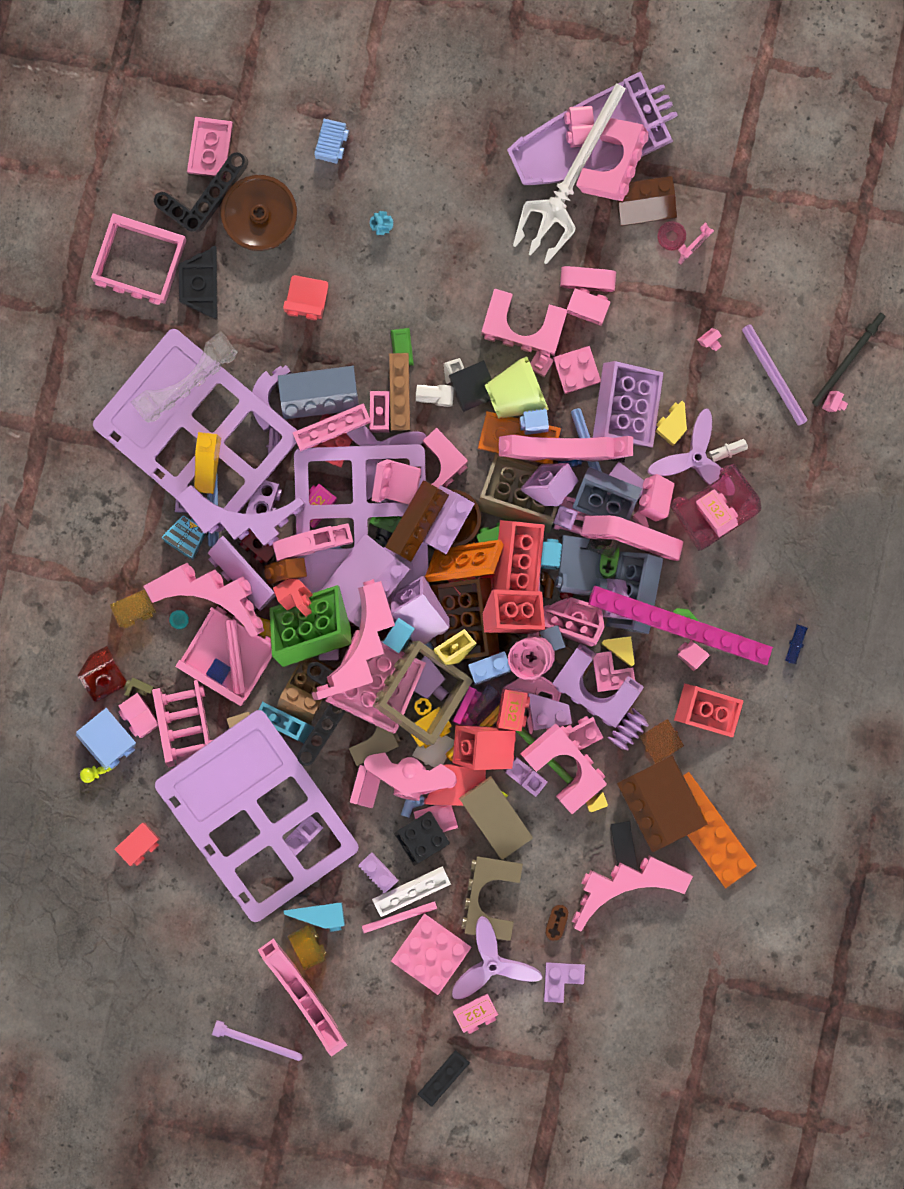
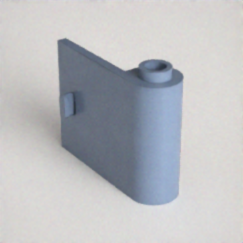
(579, 568)

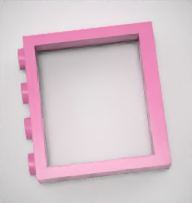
(117, 220)

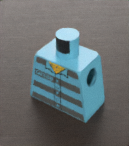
(185, 537)

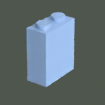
(489, 668)
(106, 739)

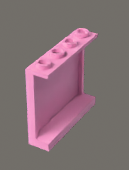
(212, 643)

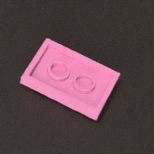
(209, 146)

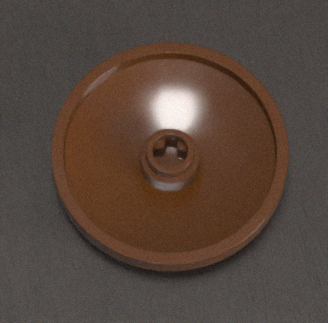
(259, 212)

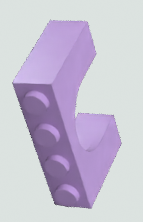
(609, 709)

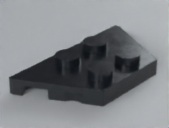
(199, 283)

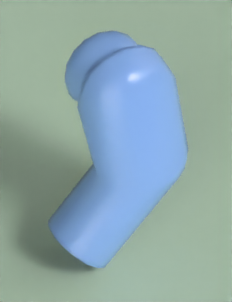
(410, 804)

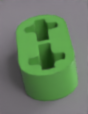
(614, 564)

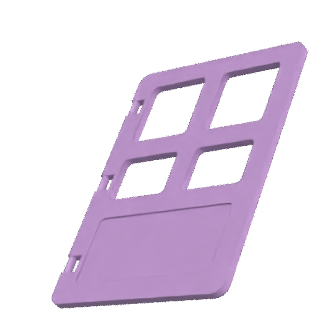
(143, 441)
(324, 563)
(230, 778)

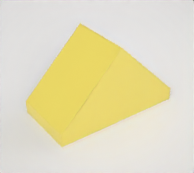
(455, 648)
(621, 648)

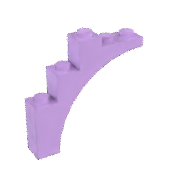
(263, 525)

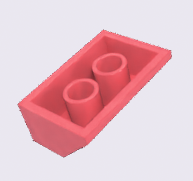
(514, 612)

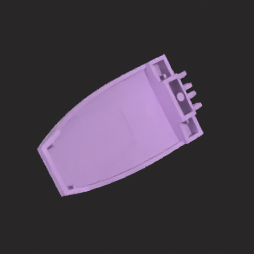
(547, 156)

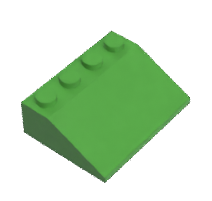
(304, 637)

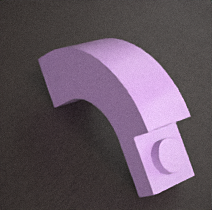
(263, 389)

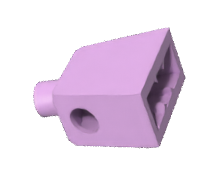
(430, 681)

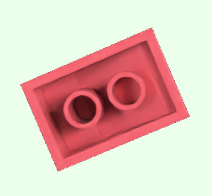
(708, 710)

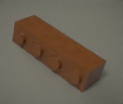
(417, 521)

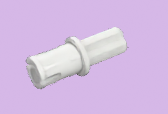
(728, 450)

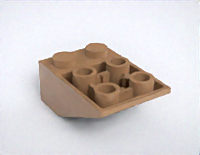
(297, 695)

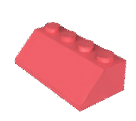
(520, 557)

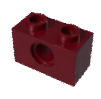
(265, 554)

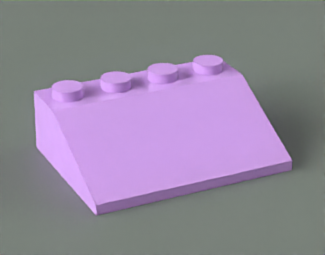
(628, 403)
(364, 563)

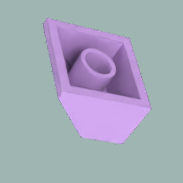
(550, 484)

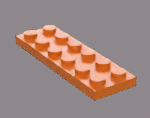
(717, 841)

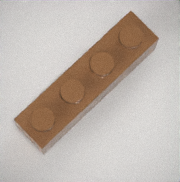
(399, 391)

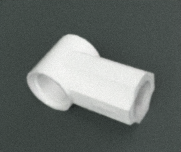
(440, 395)

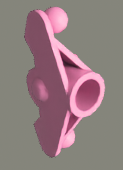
(409, 776)

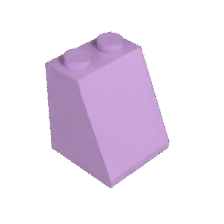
(420, 609)

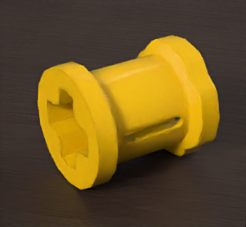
(426, 711)

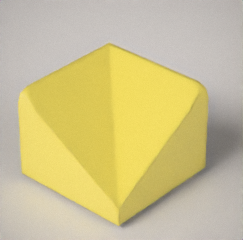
(596, 802)

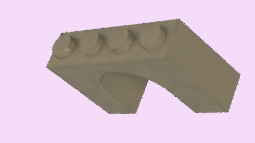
(380, 742)
(485, 871)

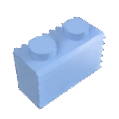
(330, 141)
(534, 421)

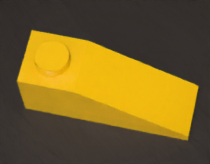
(206, 461)

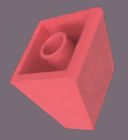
(483, 747)

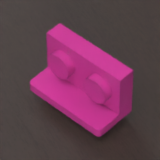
(466, 707)

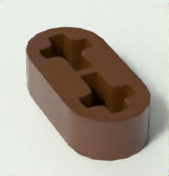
(561, 924)

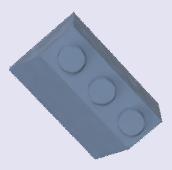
(606, 495)

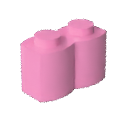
(580, 122)
(139, 715)

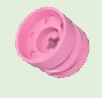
(523, 664)

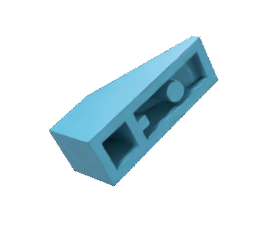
(286, 723)
(324, 916)

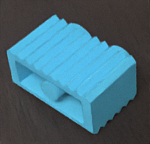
(551, 554)

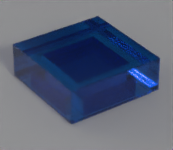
(218, 671)

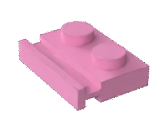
(443, 815)

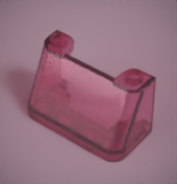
(738, 495)

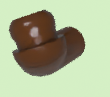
(548, 584)

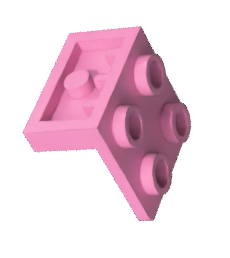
(395, 482)

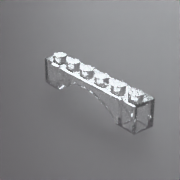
(216, 353)

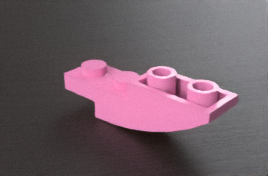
(312, 541)

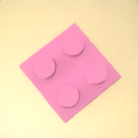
(577, 370)

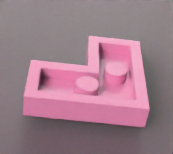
(606, 676)

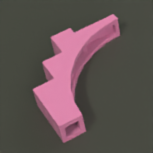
(209, 586)
(601, 889)
(303, 996)

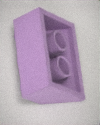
(448, 521)

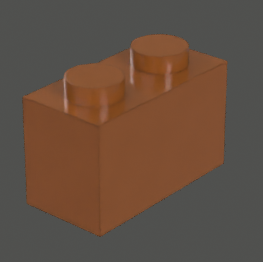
(284, 570)

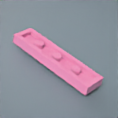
(331, 427)

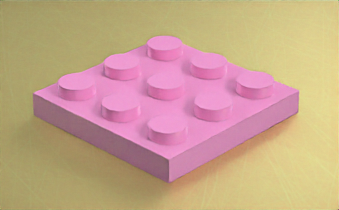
(431, 954)

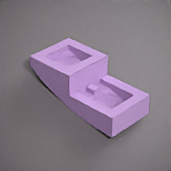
(526, 777)
(303, 835)

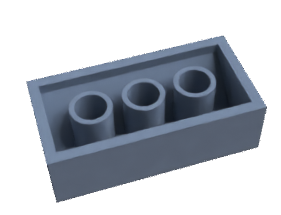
(318, 392)
(642, 582)

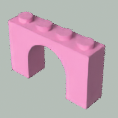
(615, 182)
(497, 328)
(449, 457)
(587, 780)

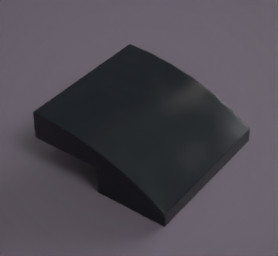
(470, 385)

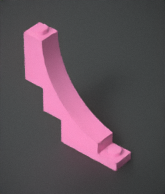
(565, 448)
(355, 670)

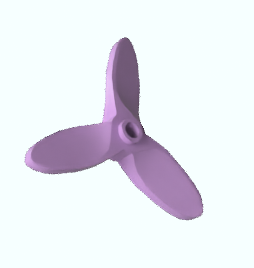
(363, 437)
(706, 468)
(491, 964)

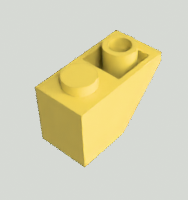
(674, 425)

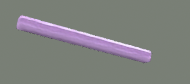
(774, 374)

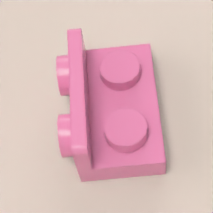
(585, 733)

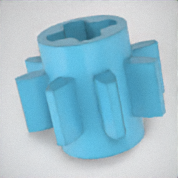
(381, 223)

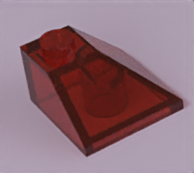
(101, 674)

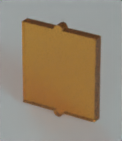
(661, 741)

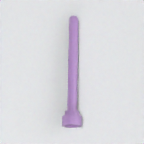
(221, 1030)

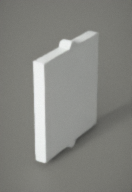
(434, 754)

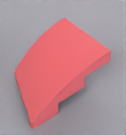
(466, 780)

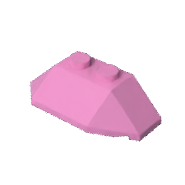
(575, 620)

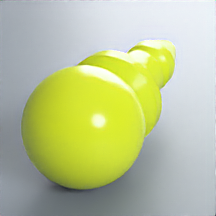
(89, 774)

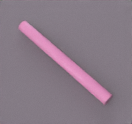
(399, 917)

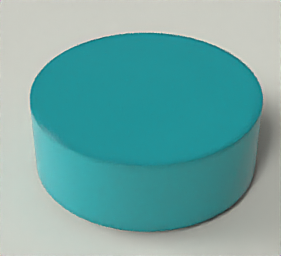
(179, 619)

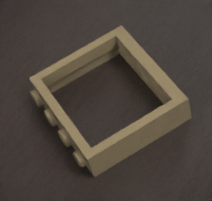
(446, 710)

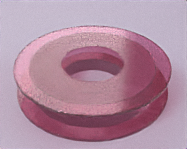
(671, 226)

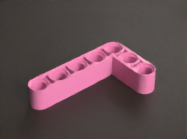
(632, 534)

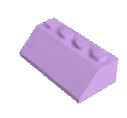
(235, 567)

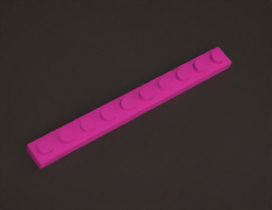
(680, 625)

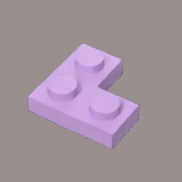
(558, 974)

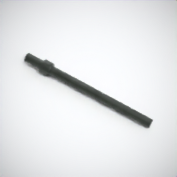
(870, 330)

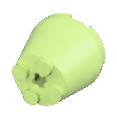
(516, 391)

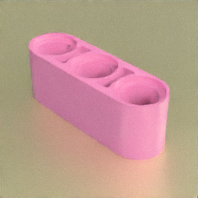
(588, 278)

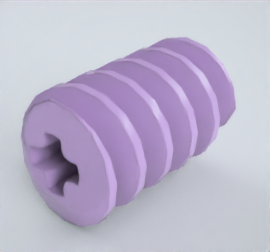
(628, 730)

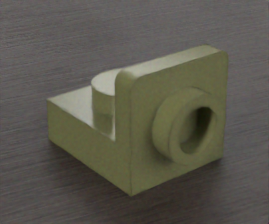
(142, 687)

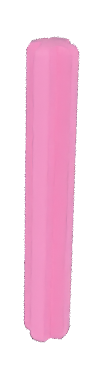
(234, 656)

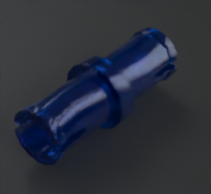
(796, 644)

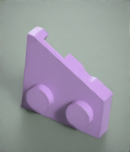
(548, 712)

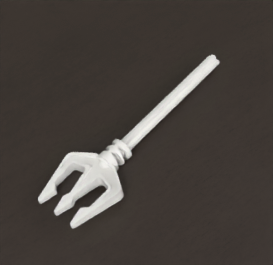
(555, 208)

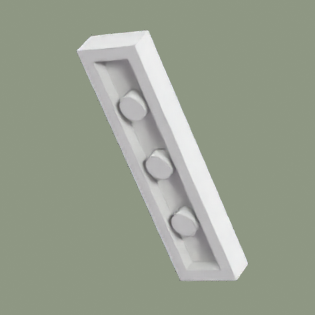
(411, 891)

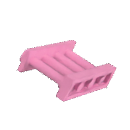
(164, 718)

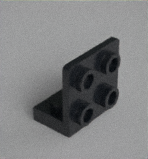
(421, 838)

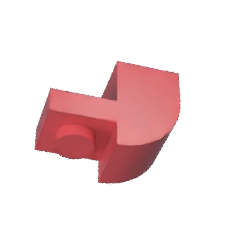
(294, 593)

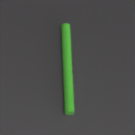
(552, 763)

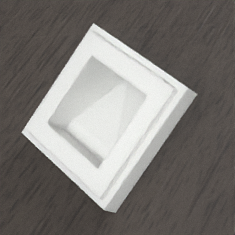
(452, 367)

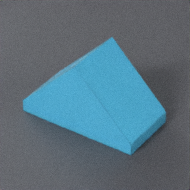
(399, 636)

